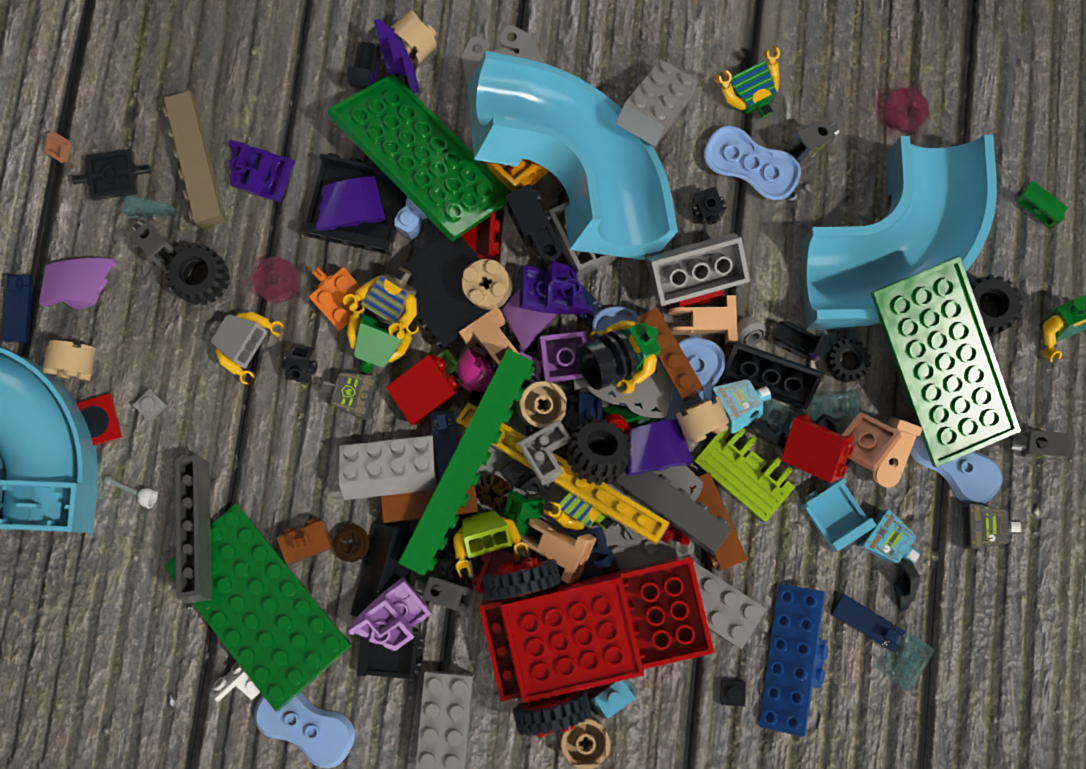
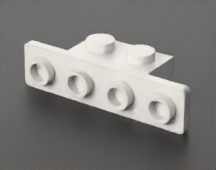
(237, 678)

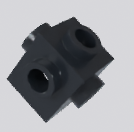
(708, 206)
(300, 363)
(448, 564)

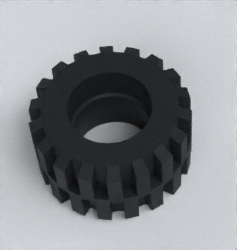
(182, 265)
(1005, 299)
(593, 466)

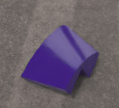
(395, 55)
(259, 171)
(349, 204)
(552, 290)
(657, 447)

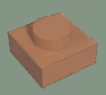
(57, 147)

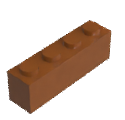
(673, 356)
(413, 505)
(731, 550)

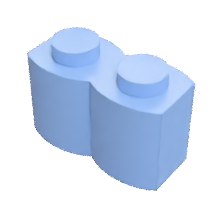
(409, 220)

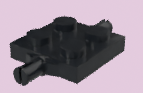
(111, 174)

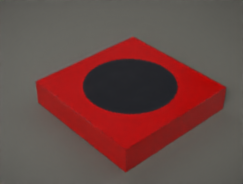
(101, 419)

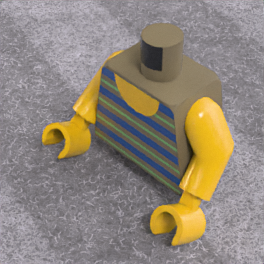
(388, 298)

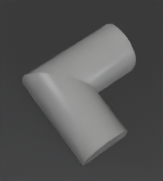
(539, 450)

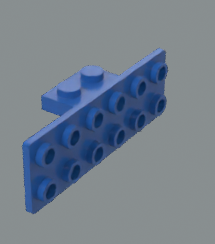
(793, 660)

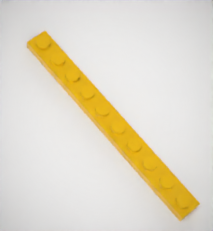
(599, 496)

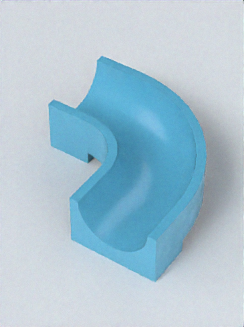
(570, 128)
(936, 212)
(44, 452)

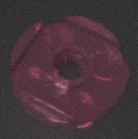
(914, 101)
(264, 275)

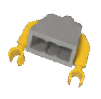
(239, 339)

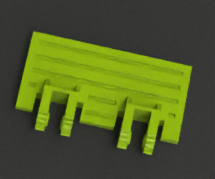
(743, 475)

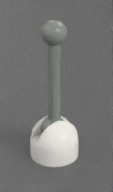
(145, 497)

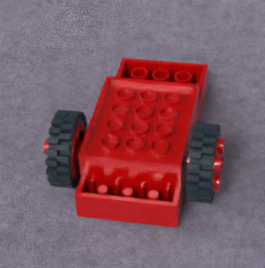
(585, 633)

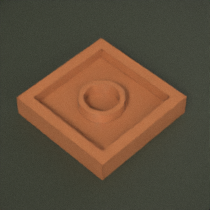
(871, 441)

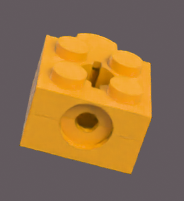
(516, 177)

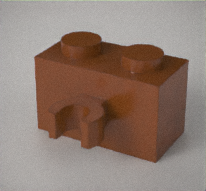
(305, 542)

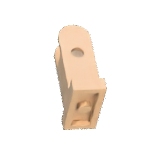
(710, 320)
(489, 335)
(887, 474)
(557, 545)

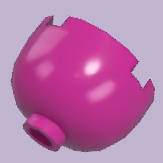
(475, 371)

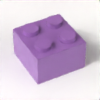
(559, 356)

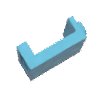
(837, 515)

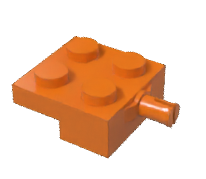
(330, 295)

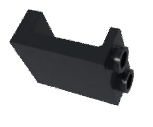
(384, 662)

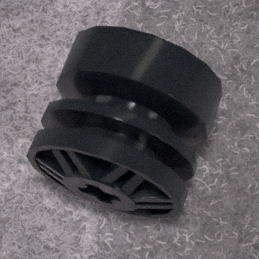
(606, 359)

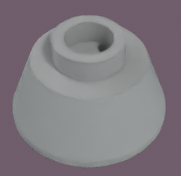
(750, 331)

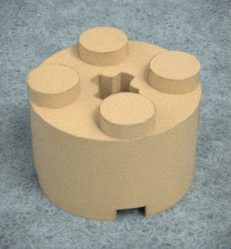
(415, 36)
(474, 281)
(69, 360)
(554, 408)
(702, 419)
(594, 753)

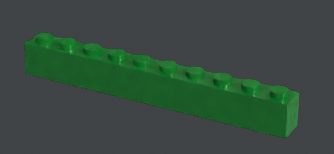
(466, 461)

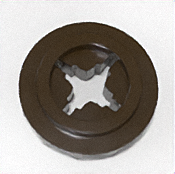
(499, 487)
(346, 533)

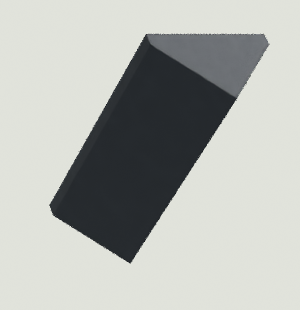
(785, 379)
(381, 565)

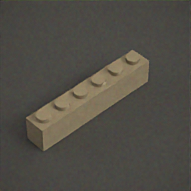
(194, 159)

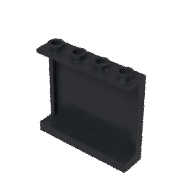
(370, 236)
(439, 290)

